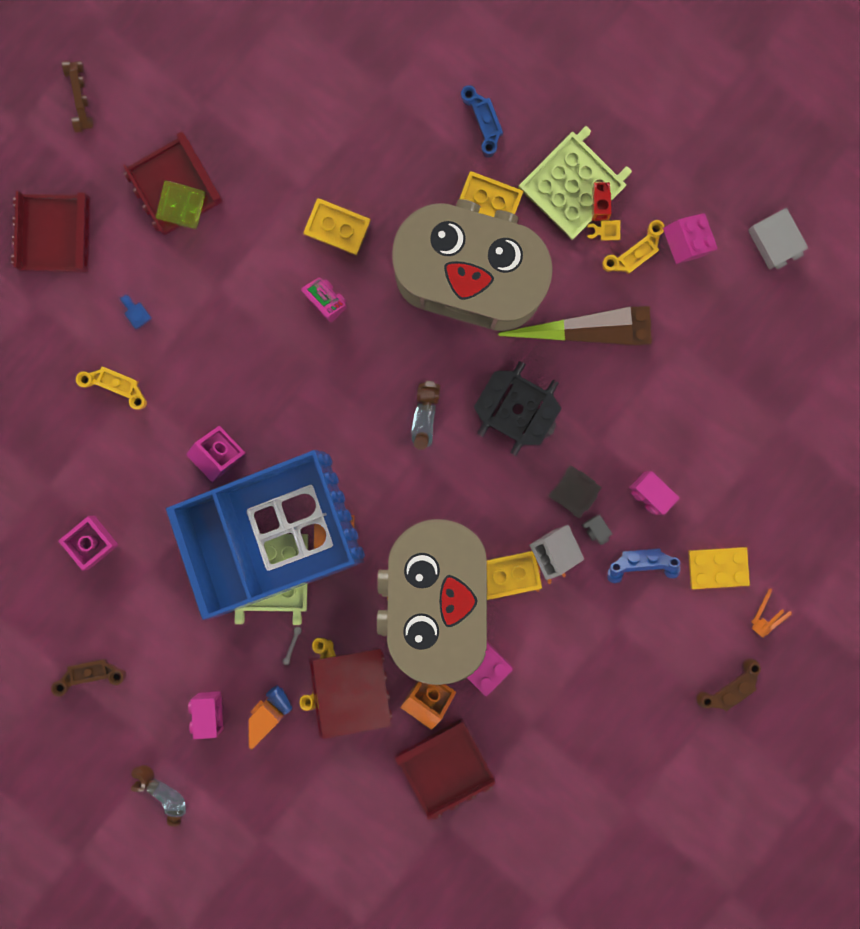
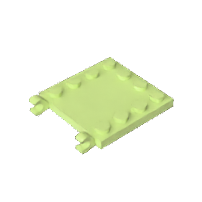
(565, 183)
(292, 600)

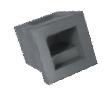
(597, 529)

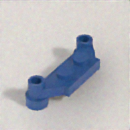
(485, 117)
(643, 560)

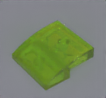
(180, 204)

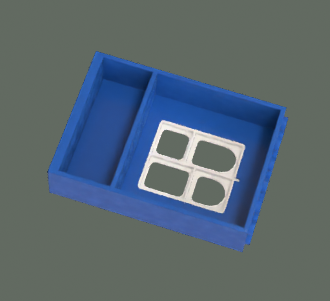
(227, 551)

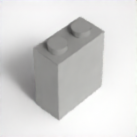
(778, 239)
(557, 552)

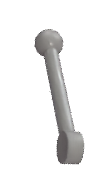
(286, 661)

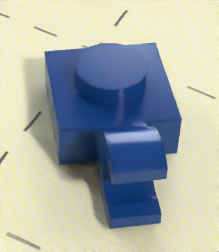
(136, 313)

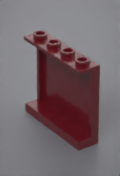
(172, 163)
(51, 232)
(350, 693)
(446, 769)

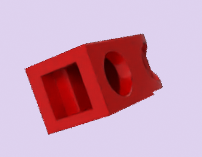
(601, 201)

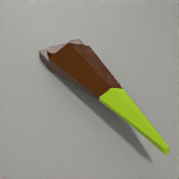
(621, 327)

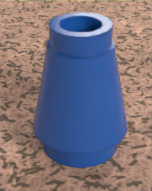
(278, 699)

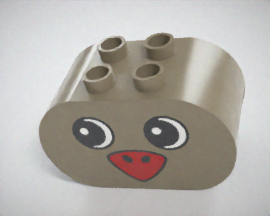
(471, 265)
(435, 602)

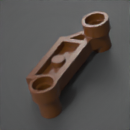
(74, 71)
(86, 673)
(734, 691)

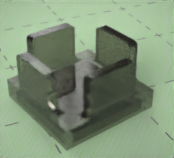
(575, 491)

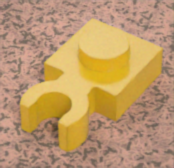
(609, 230)

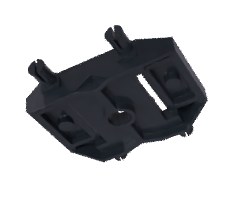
(521, 393)

